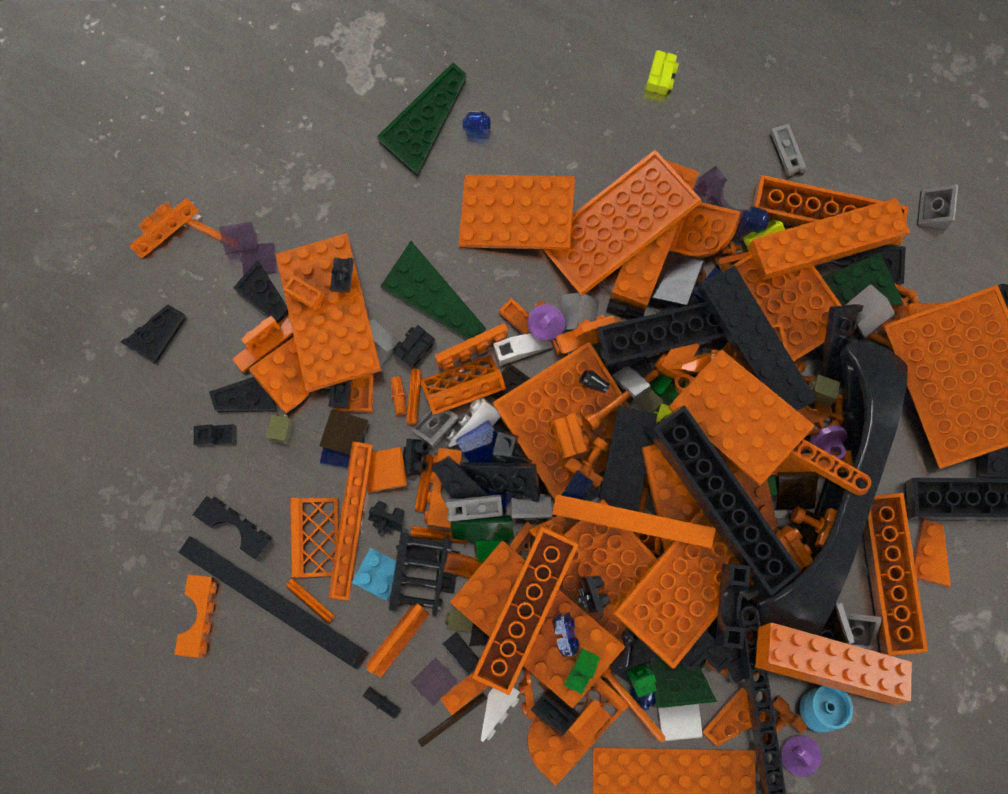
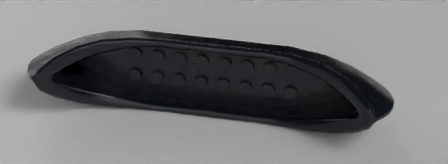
(876, 385)

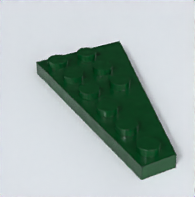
(418, 124)
(856, 277)
(423, 288)
(680, 686)

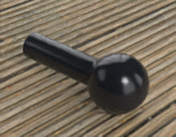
(628, 638)

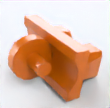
(725, 261)

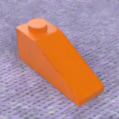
(695, 364)

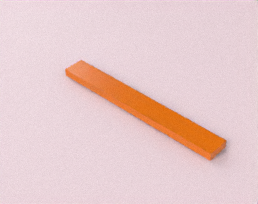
(350, 521)
(634, 521)

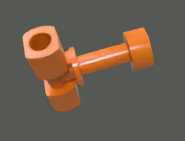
(586, 467)
(821, 526)
(786, 717)

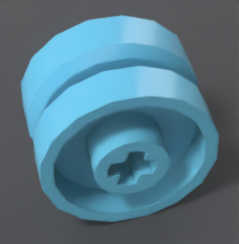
(826, 709)

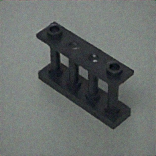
(401, 579)

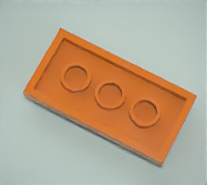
(478, 344)

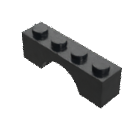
(252, 541)
(733, 584)

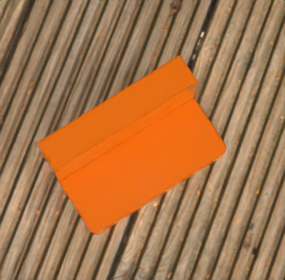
(589, 722)

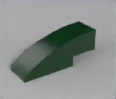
(483, 529)

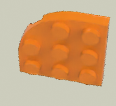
(705, 230)
(282, 376)
(553, 753)

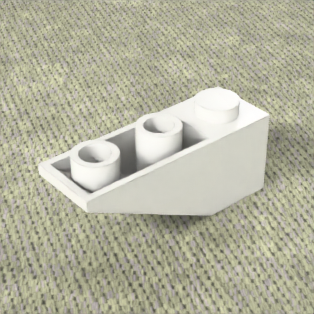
(518, 348)
(479, 412)
(496, 710)

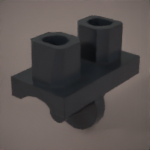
(341, 275)
(412, 456)
(384, 520)
(589, 596)

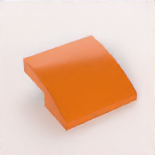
(386, 470)

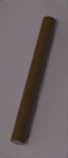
(452, 719)

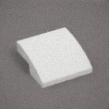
(680, 722)

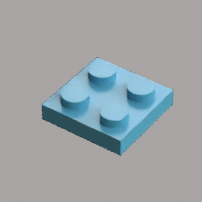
(376, 574)

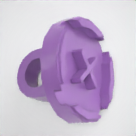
(546, 322)
(831, 439)
(800, 755)

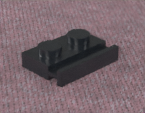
(555, 712)

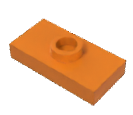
(303, 292)
(515, 315)
(461, 564)

